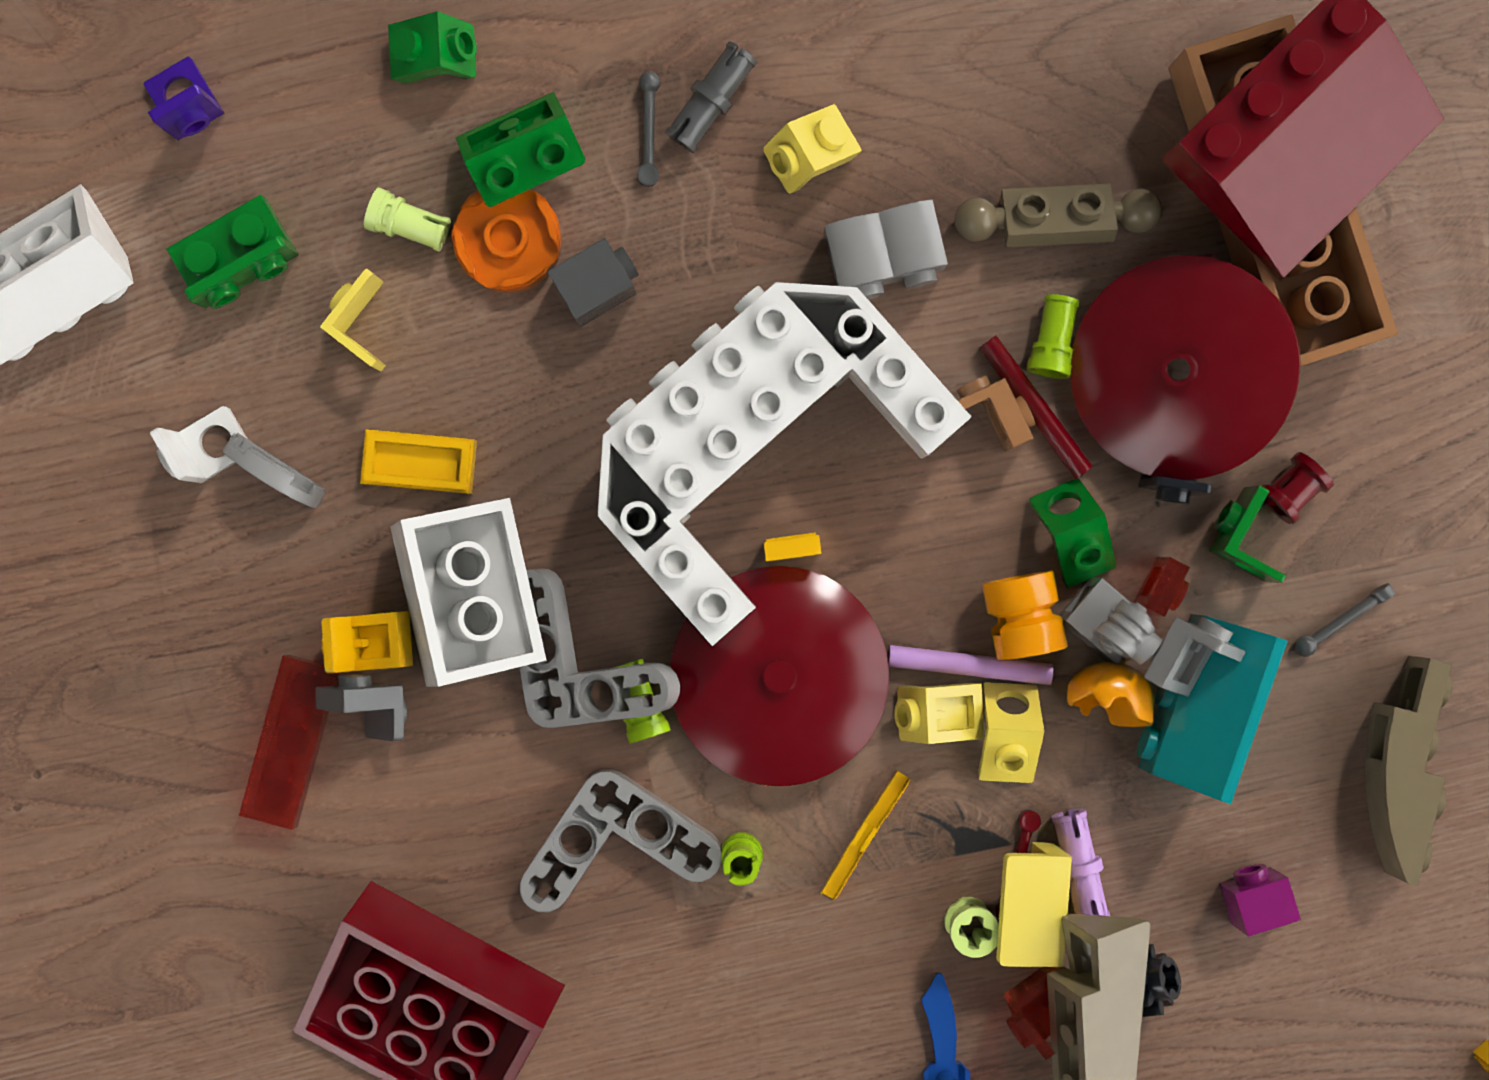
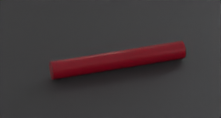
(1043, 416)

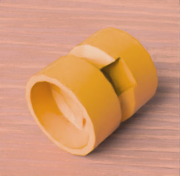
(1024, 615)

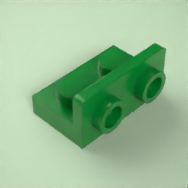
(520, 150)
(233, 253)

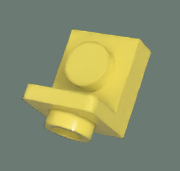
(939, 713)

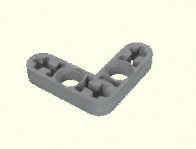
(576, 687)
(600, 824)

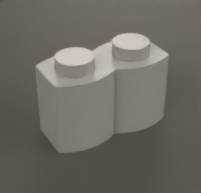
(887, 248)

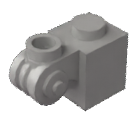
(1110, 623)

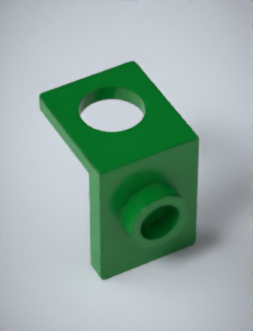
(1232, 527)
(1078, 537)

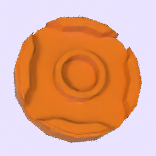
(507, 244)

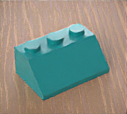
(1209, 734)

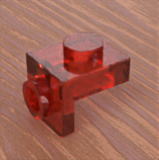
(1031, 1011)

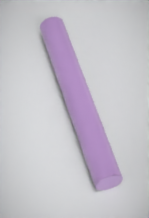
(970, 665)

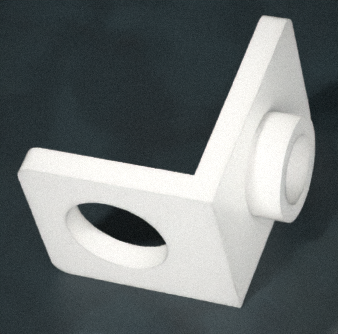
(183, 451)

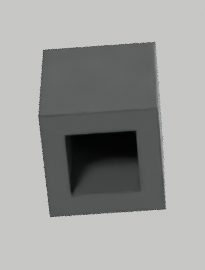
(595, 280)

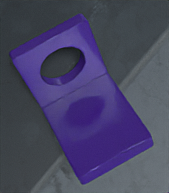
(187, 111)

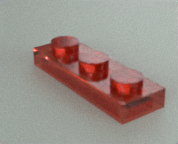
(287, 744)

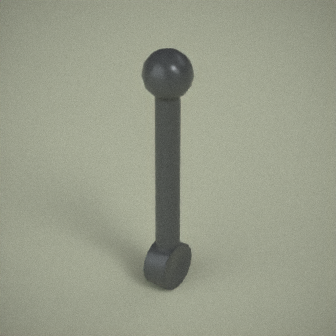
(648, 173)
(1307, 645)

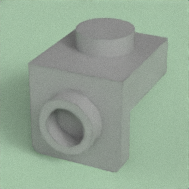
(1185, 653)

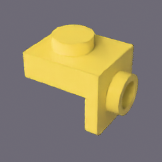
(810, 147)

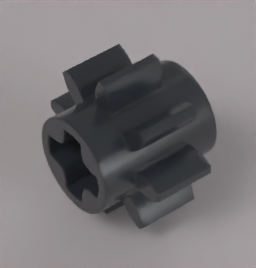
(1161, 983)

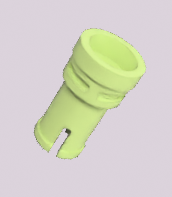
(397, 217)

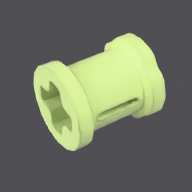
(983, 939)

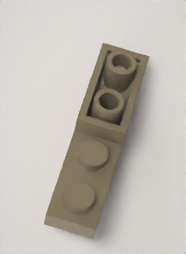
(1399, 791)

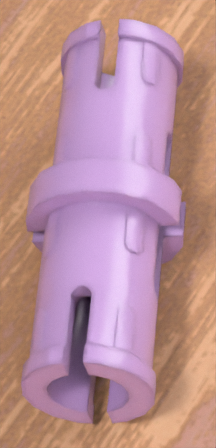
(1085, 879)

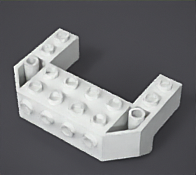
(730, 405)

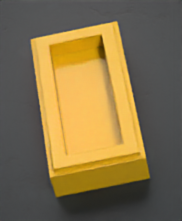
(418, 461)

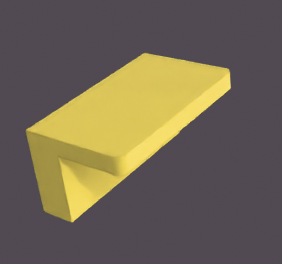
(1033, 906)

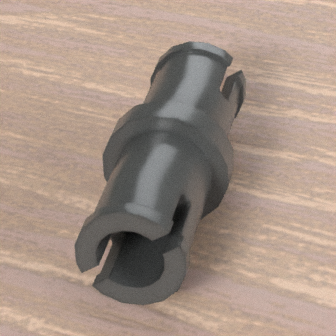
(711, 97)

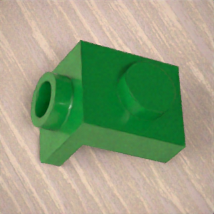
(431, 47)

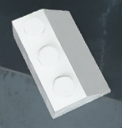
(56, 271)
(467, 592)

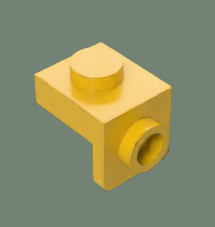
(366, 642)

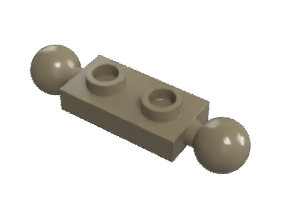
(1058, 215)

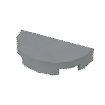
(273, 471)

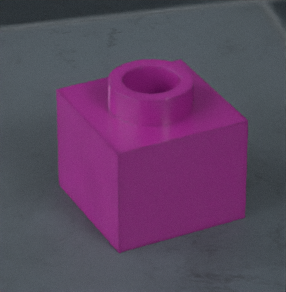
(1259, 899)

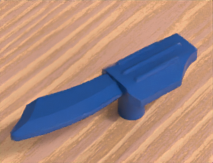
(942, 1025)

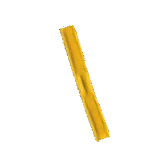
(865, 834)

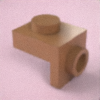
(1008, 414)

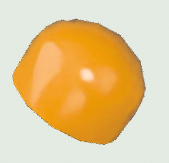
(1116, 689)

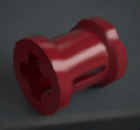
(1296, 487)

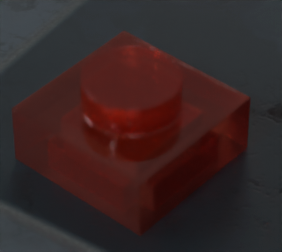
(1163, 586)

